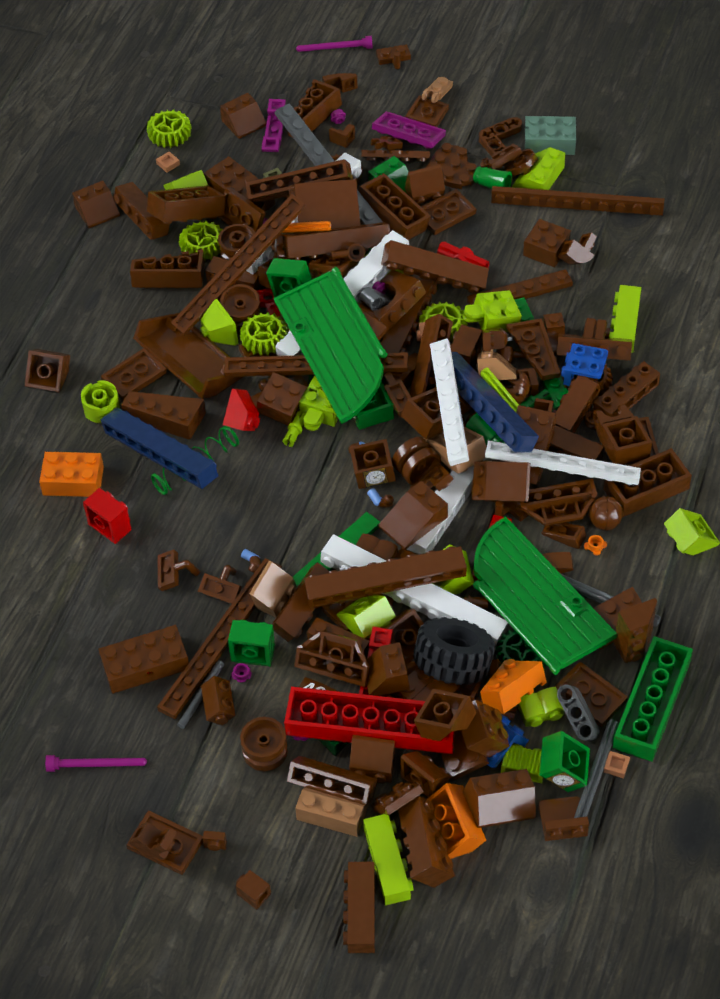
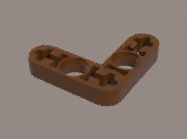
(490, 137)

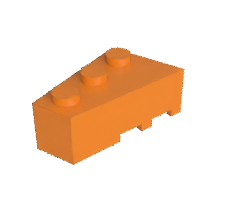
(512, 682)

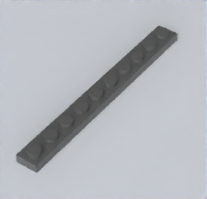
(318, 153)

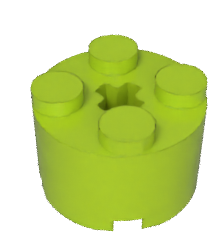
(99, 400)

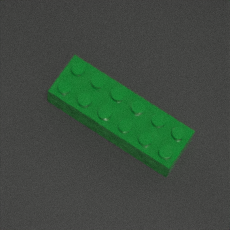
(652, 699)

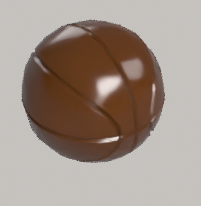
(605, 513)

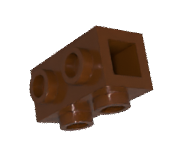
(218, 700)

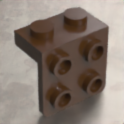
(559, 820)

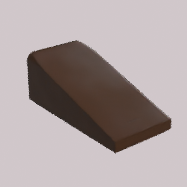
(566, 533)

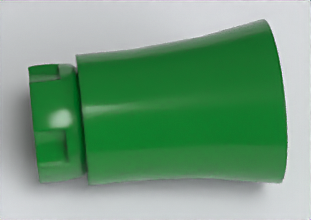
(491, 177)
(479, 426)

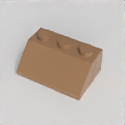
(497, 364)
(330, 811)

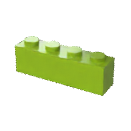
(626, 313)
(387, 859)

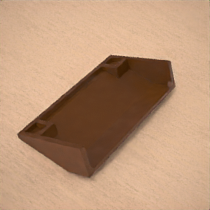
(188, 357)

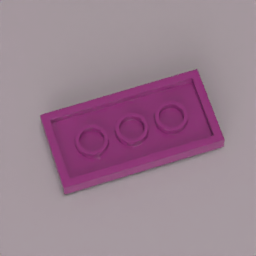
(408, 129)

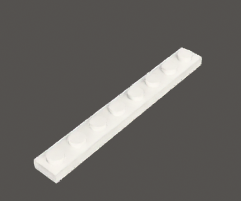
(449, 402)
(565, 463)

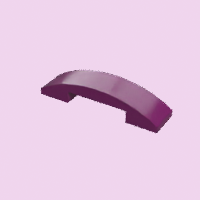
(274, 127)

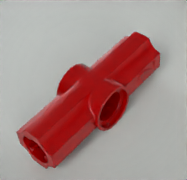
(464, 254)

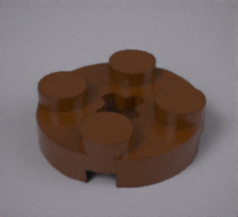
(522, 163)

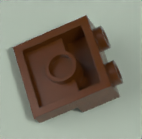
(325, 264)

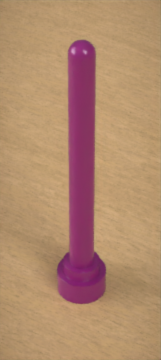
(365, 42)
(54, 763)

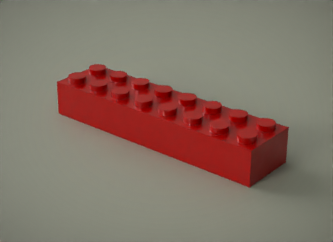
(343, 714)

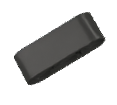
(374, 298)
(570, 706)

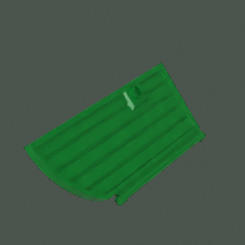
(335, 341)
(536, 598)

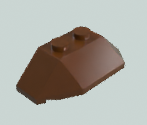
(560, 502)
(333, 657)

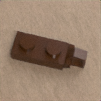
(396, 392)

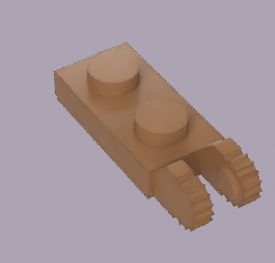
(437, 89)

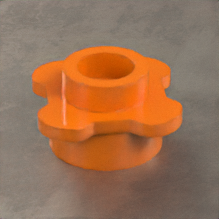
(595, 540)

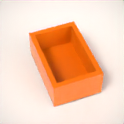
(71, 473)

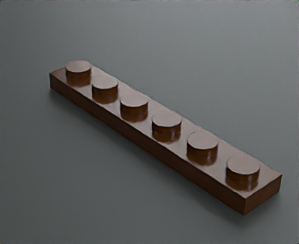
(534, 286)

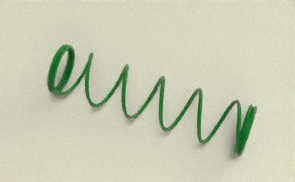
(164, 482)

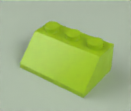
(544, 171)

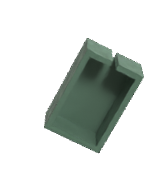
(551, 132)

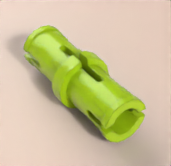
(294, 429)

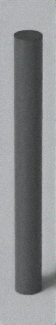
(198, 697)

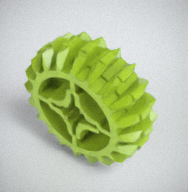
(169, 128)
(199, 237)
(447, 310)
(264, 328)

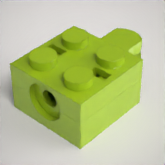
(493, 310)
(316, 407)

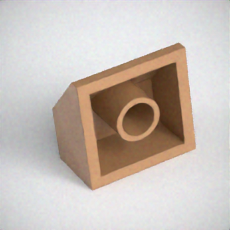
(272, 589)

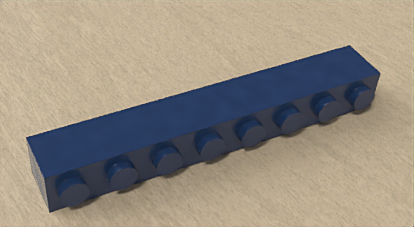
(492, 407)
(160, 447)

